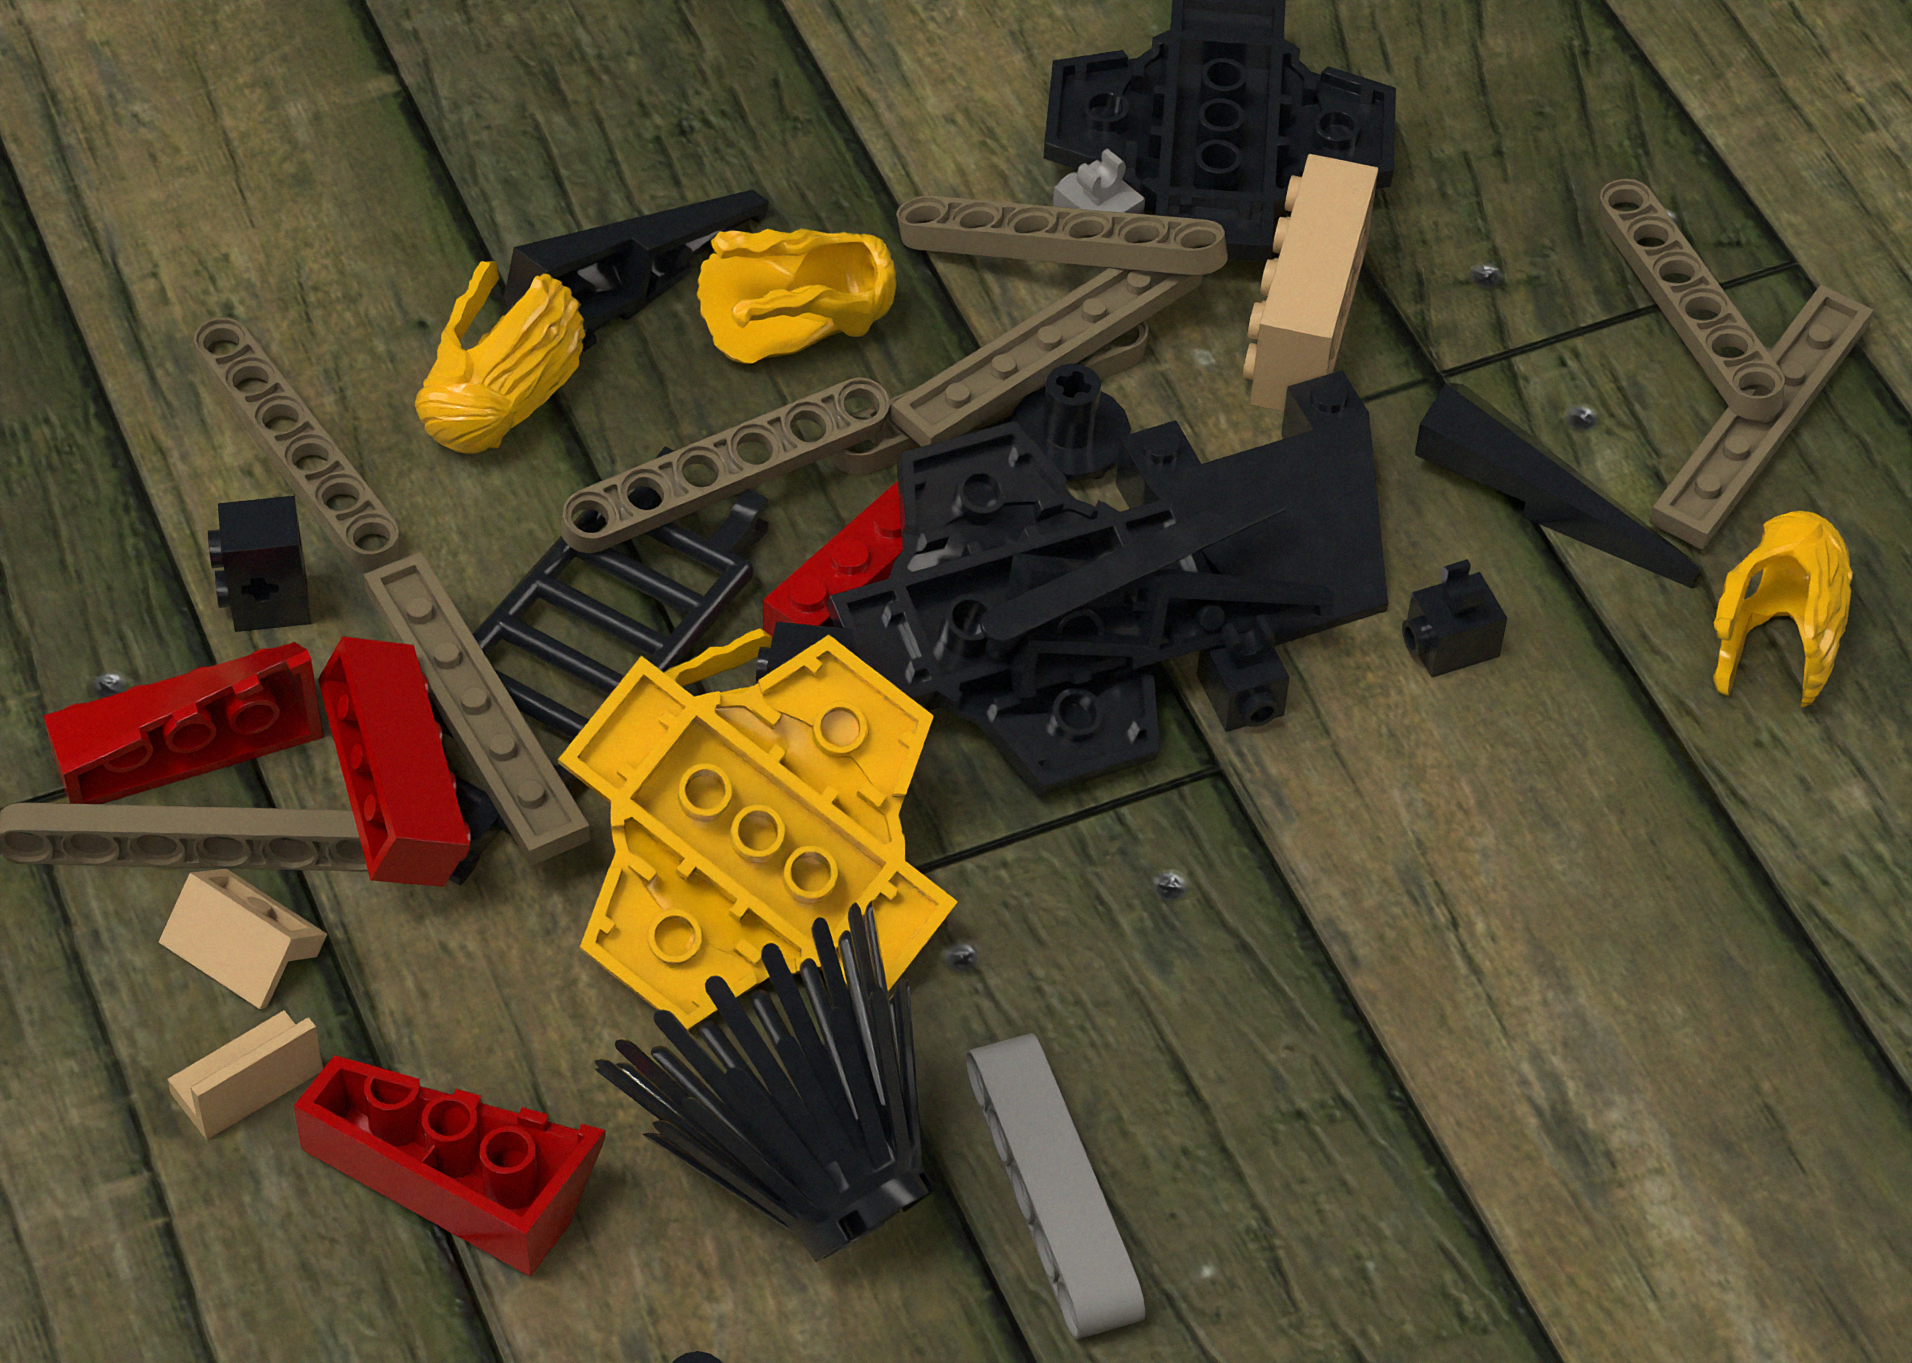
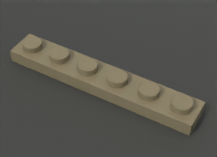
(1030, 351)
(1741, 447)
(478, 710)

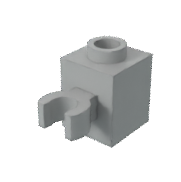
(1099, 188)

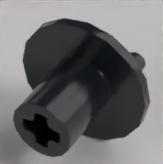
(1074, 422)

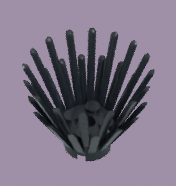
(811, 1166)

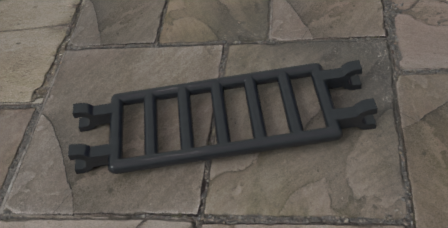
(718, 553)

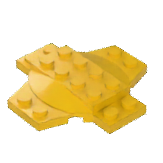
(751, 824)

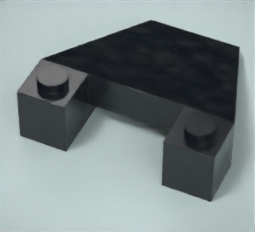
(1321, 474)

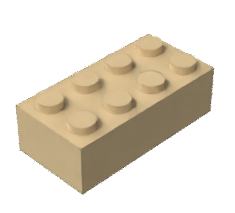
(1311, 279)

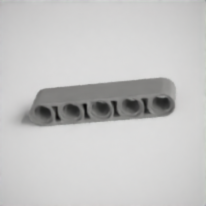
(1055, 1186)

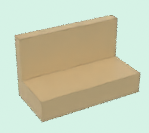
(238, 934)
(247, 1073)

